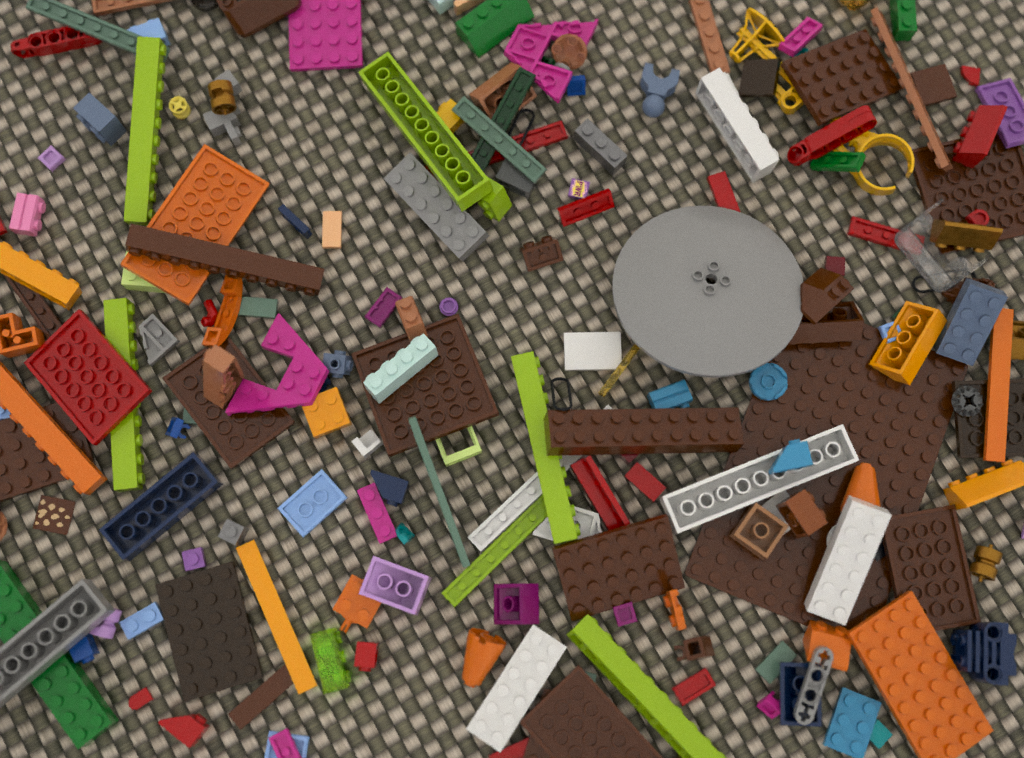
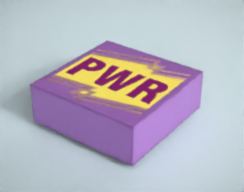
(578, 189)

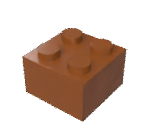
(802, 513)

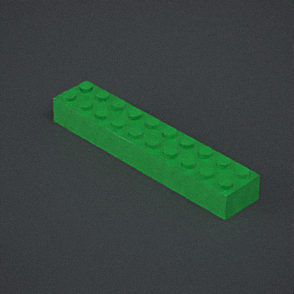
(64, 683)

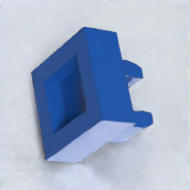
(576, 86)
(175, 427)

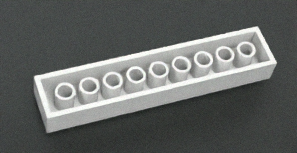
(752, 482)

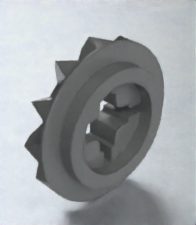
(958, 401)

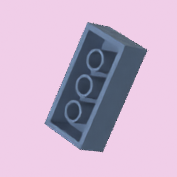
(970, 321)

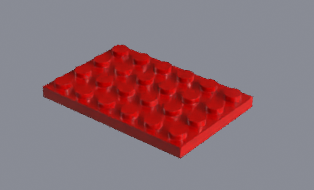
(87, 377)

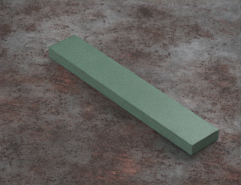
(499, 139)

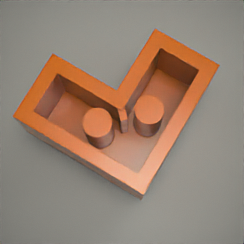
(16, 340)

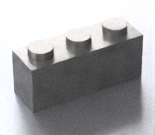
(600, 147)

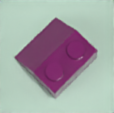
(516, 603)

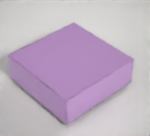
(51, 158)

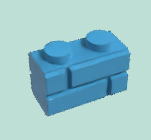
(671, 396)

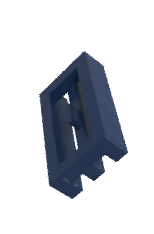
(295, 221)

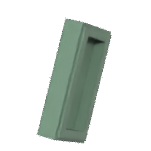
(258, 307)
(769, 666)

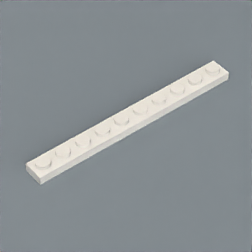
(513, 507)

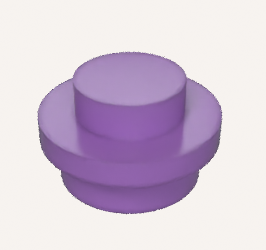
(448, 306)

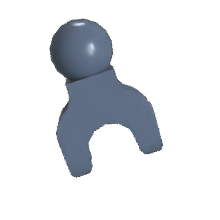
(657, 90)

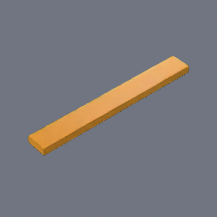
(276, 617)

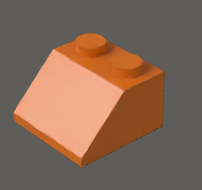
(833, 637)

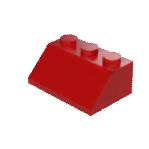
(978, 134)

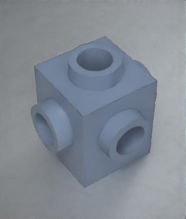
(338, 363)

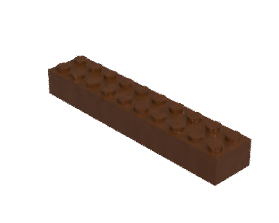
(642, 431)

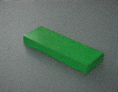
(839, 162)

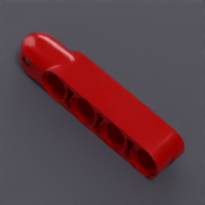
(49, 46)
(832, 136)

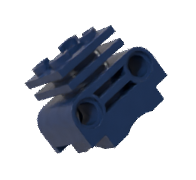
(985, 652)

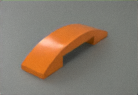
(227, 313)

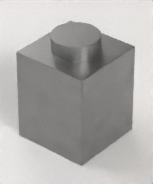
(233, 532)

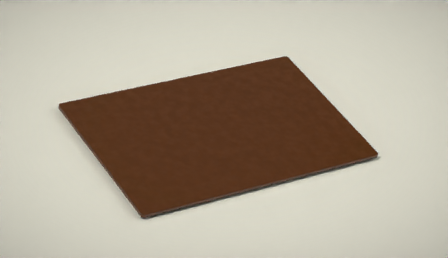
(890, 427)

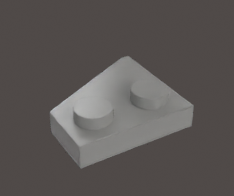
(156, 339)

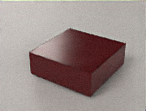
(835, 264)

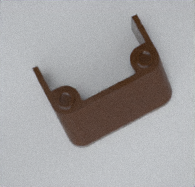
(254, 15)

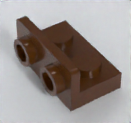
(541, 253)

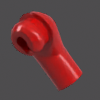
(210, 319)

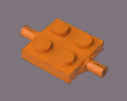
(355, 607)

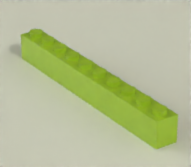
(144, 130)
(126, 436)
(548, 467)
(641, 690)

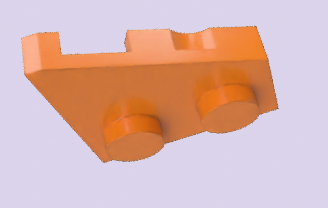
(676, 618)

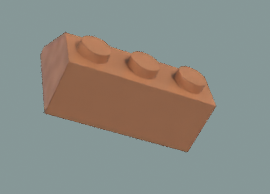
(492, 91)

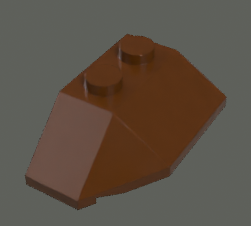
(822, 293)

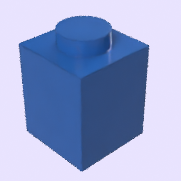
(84, 650)

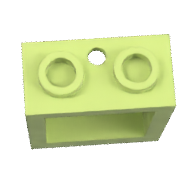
(463, 454)

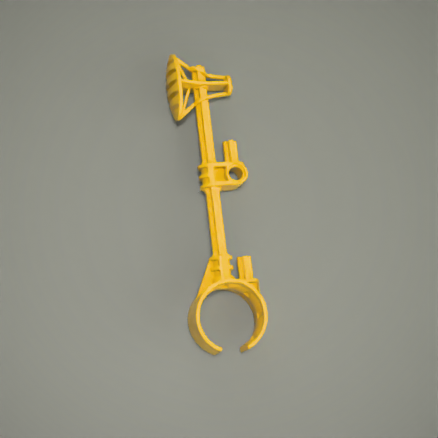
(860, 143)

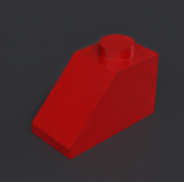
(186, 728)

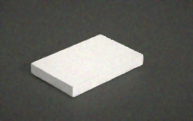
(592, 351)

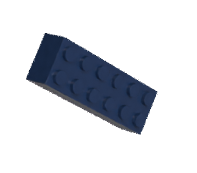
(160, 507)

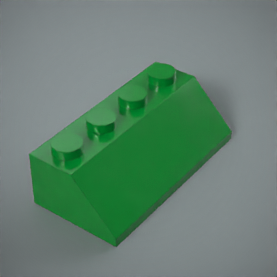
(492, 23)

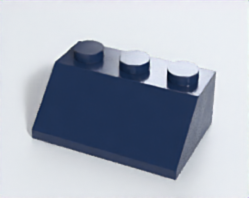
(791, 681)

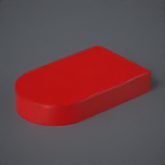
(140, 699)

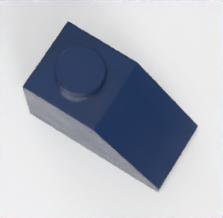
(390, 487)

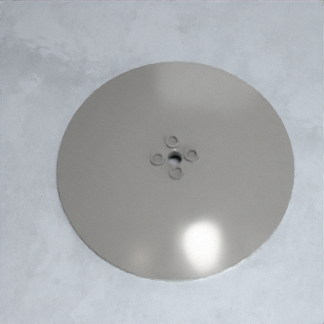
(702, 325)

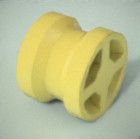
(179, 103)

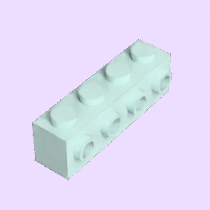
(400, 368)

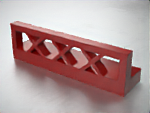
(599, 493)

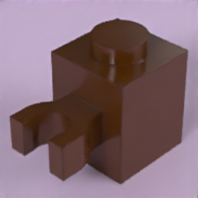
(696, 648)

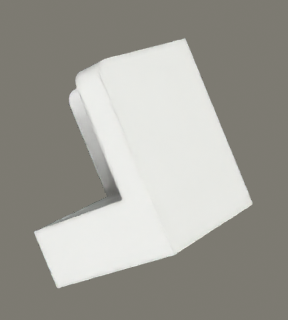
(367, 443)

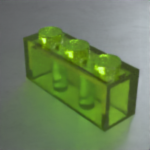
(330, 660)

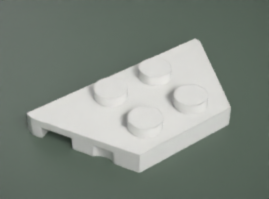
(587, 520)

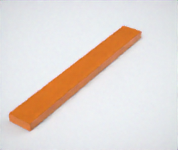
(998, 387)

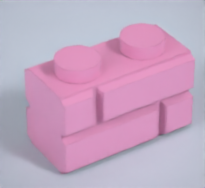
(27, 214)

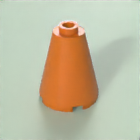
(863, 485)
(480, 655)

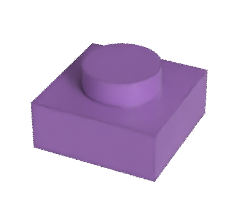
(194, 559)

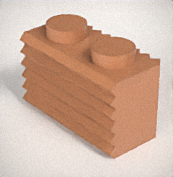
(410, 317)

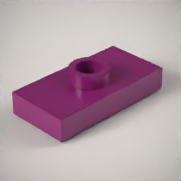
(383, 307)

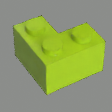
(496, 202)

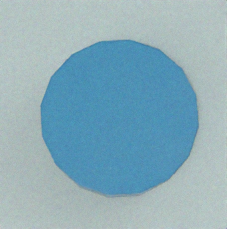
(768, 382)

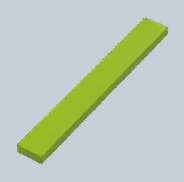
(496, 552)

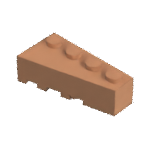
(220, 375)

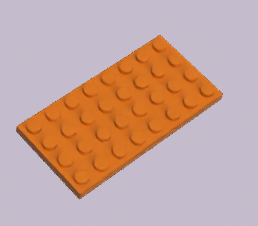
(207, 205)
(919, 680)

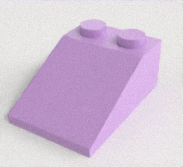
(395, 585)

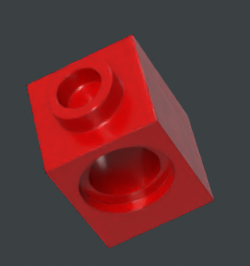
(366, 655)

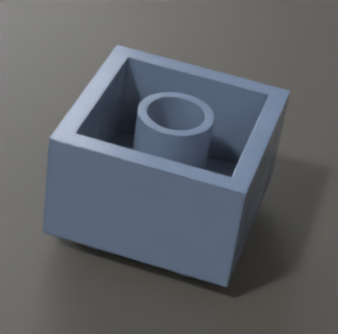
(99, 120)

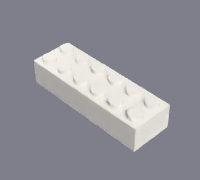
(737, 125)
(847, 560)
(516, 688)

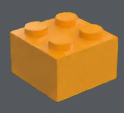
(327, 413)

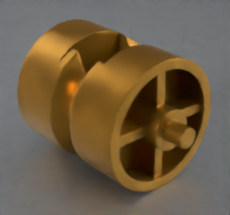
(222, 97)
(985, 563)

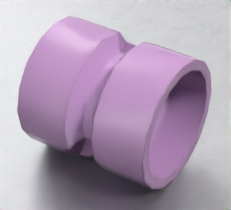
(107, 628)

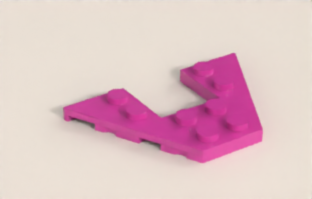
(530, 44)
(299, 384)

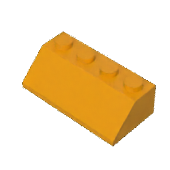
(919, 332)
(985, 486)

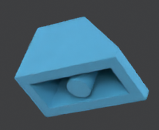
(792, 457)

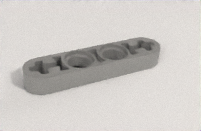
(817, 686)

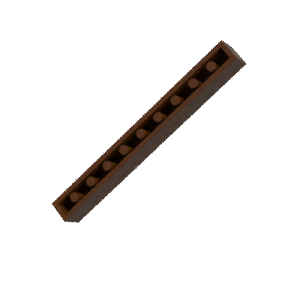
(223, 259)

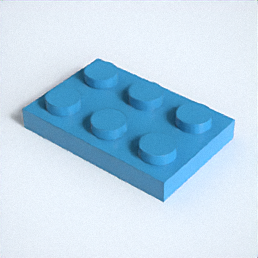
(851, 723)

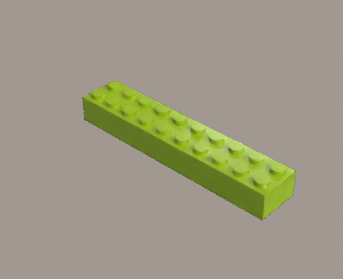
(426, 132)

